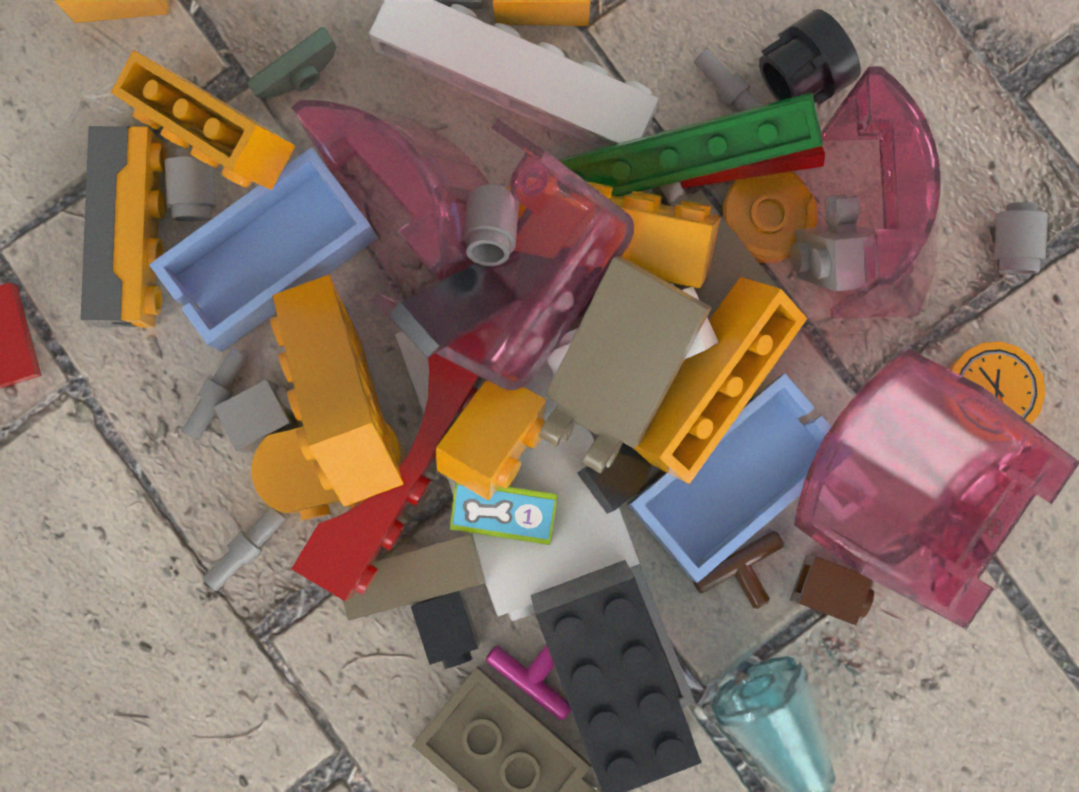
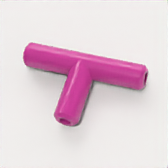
(531, 679)

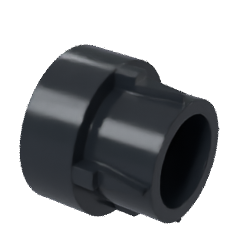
(810, 58)

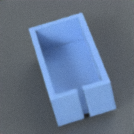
(263, 248)
(741, 484)

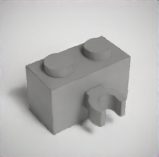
(832, 253)

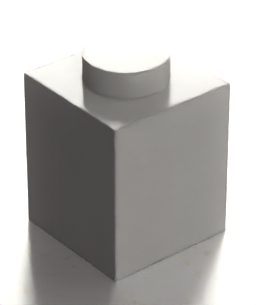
(255, 415)

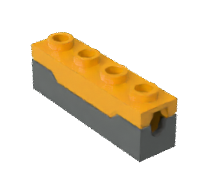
(122, 227)

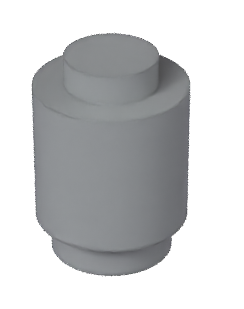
(189, 187)
(490, 224)
(1020, 238)

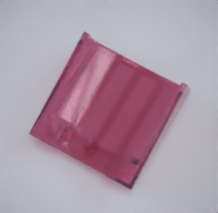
(412, 163)
(904, 253)
(927, 484)

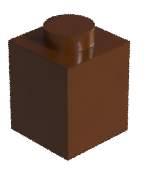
(833, 590)

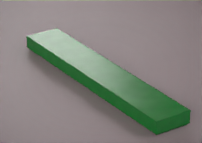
(702, 147)

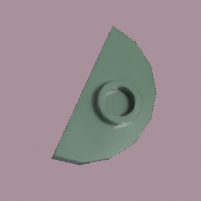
(296, 68)

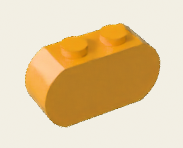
(291, 482)

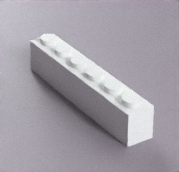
(513, 71)

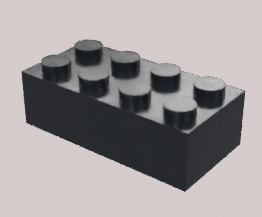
(615, 678)

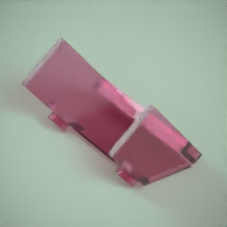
(553, 271)

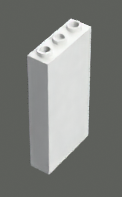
(582, 531)

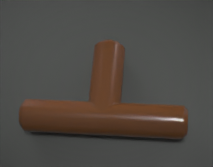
(740, 565)

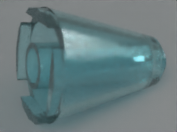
(778, 724)

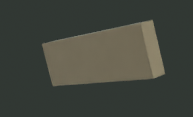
(419, 576)

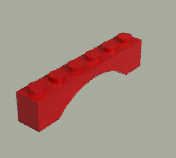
(345, 547)

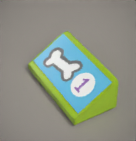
(508, 514)

